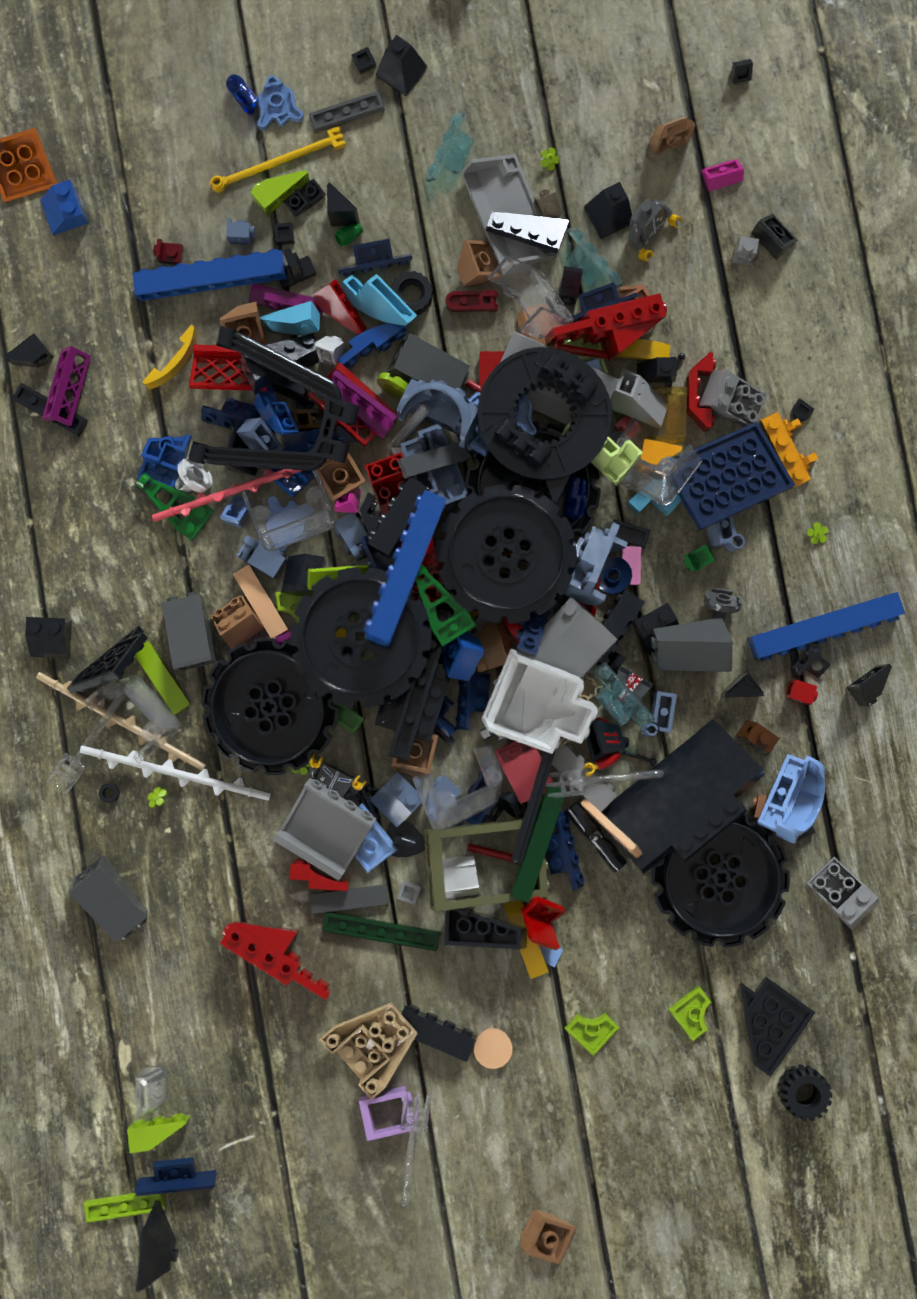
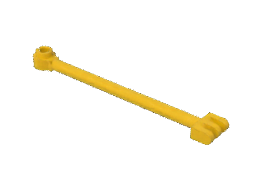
(334, 139)

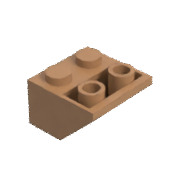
(236, 621)

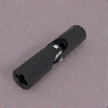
(603, 845)

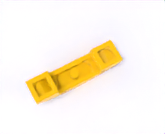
(644, 350)
(158, 378)
(532, 954)

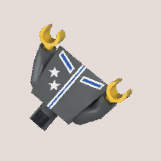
(647, 222)
(335, 779)

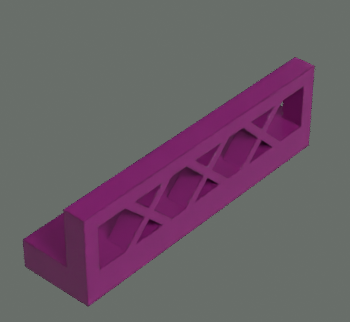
(59, 386)
(371, 411)

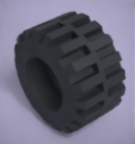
(815, 1104)

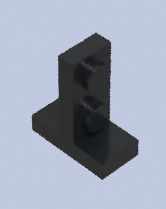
(297, 269)

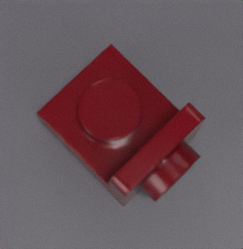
(168, 252)

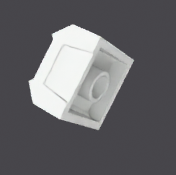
(460, 877)

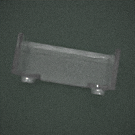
(533, 294)
(662, 481)
(296, 523)
(162, 722)
(445, 810)

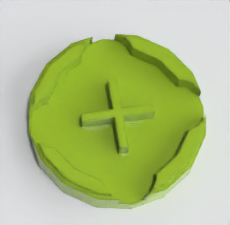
(393, 386)

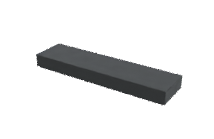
(346, 112)
(433, 460)
(349, 899)

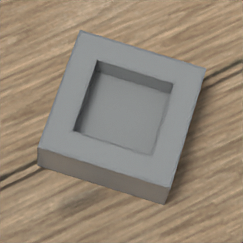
(408, 892)

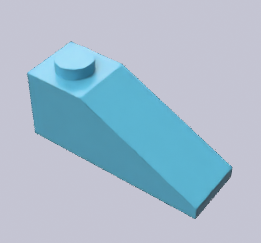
(293, 320)

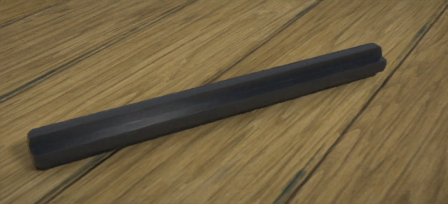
(532, 807)

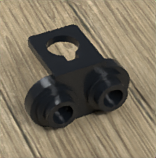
(811, 654)
(506, 802)

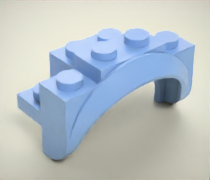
(794, 802)

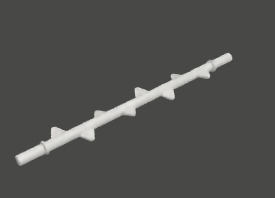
(168, 769)

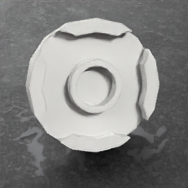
(192, 477)

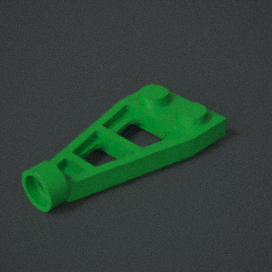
(189, 525)
(454, 626)

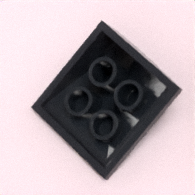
(156, 1248)

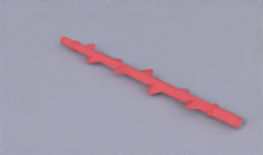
(202, 499)

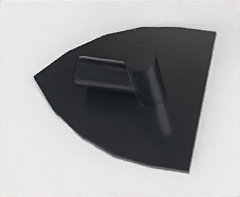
(406, 838)

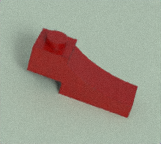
(304, 871)

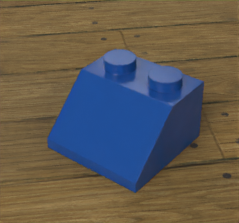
(63, 207)
(462, 656)

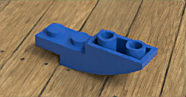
(379, 337)
(275, 413)

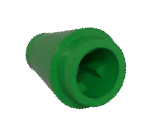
(346, 235)

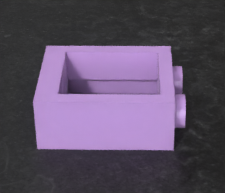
(367, 1117)

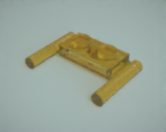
(675, 415)

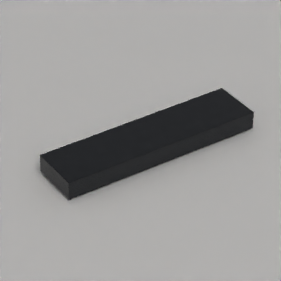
(36, 402)

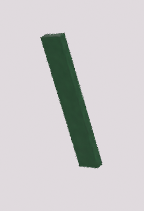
(537, 846)
(381, 931)

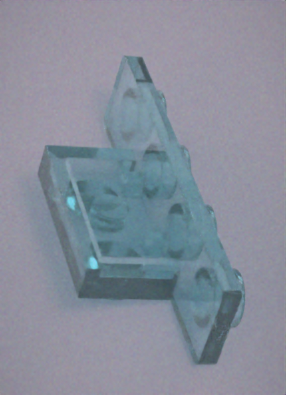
(452, 150)
(586, 258)
(619, 699)

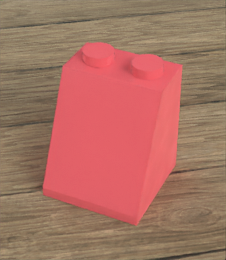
(520, 767)

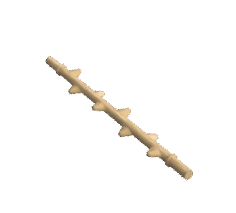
(129, 723)

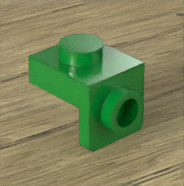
(699, 558)

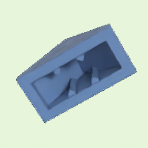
(235, 512)

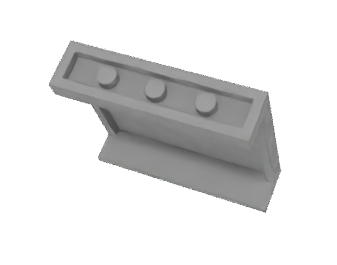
(324, 829)

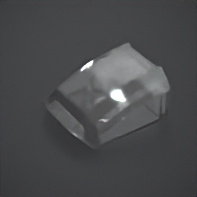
(151, 1089)

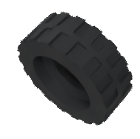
(422, 283)

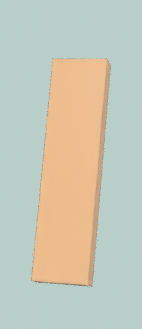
(260, 601)
(611, 828)

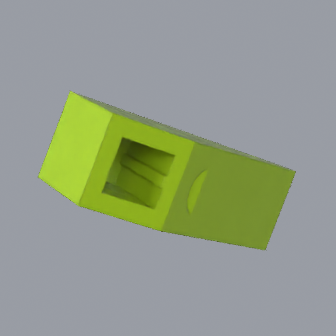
(147, 1134)

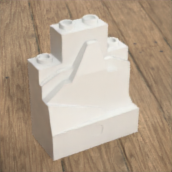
(538, 704)

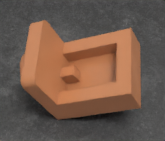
(758, 804)

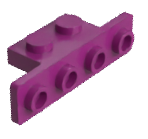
(278, 299)

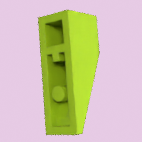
(273, 191)

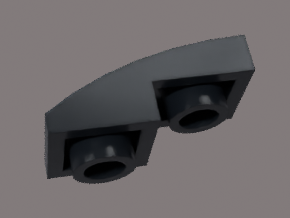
(305, 198)

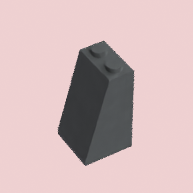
(425, 362)
(189, 632)
(693, 647)
(108, 899)

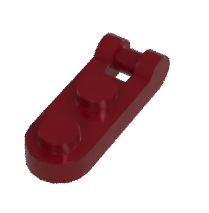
(472, 301)

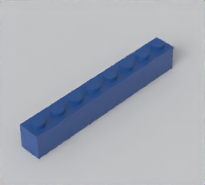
(210, 275)
(405, 569)
(825, 626)

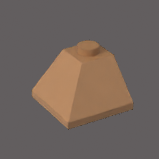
(476, 262)
(246, 320)

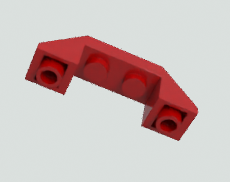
(701, 416)

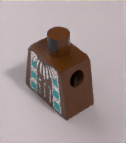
(757, 737)

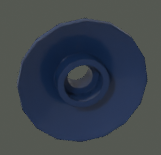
(620, 567)

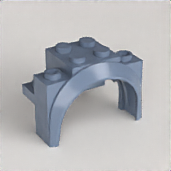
(444, 481)

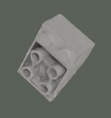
(732, 398)
(638, 400)
(843, 892)

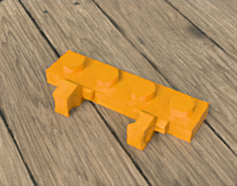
(779, 435)

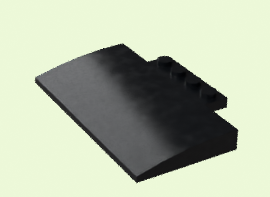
(689, 802)

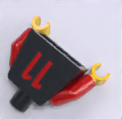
(604, 744)

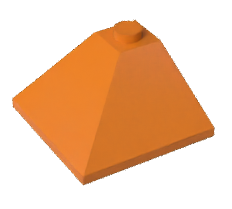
(23, 165)

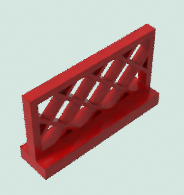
(217, 355)
(349, 428)

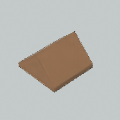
(340, 477)

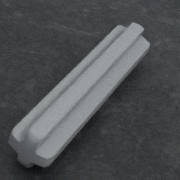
(411, 425)

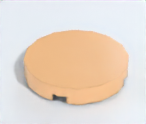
(493, 1048)

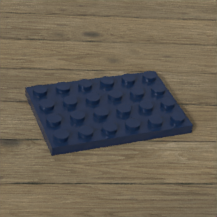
(733, 476)

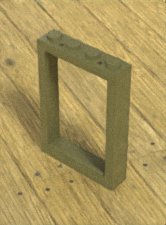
(436, 874)

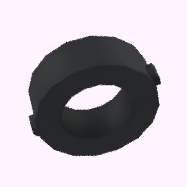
(116, 793)

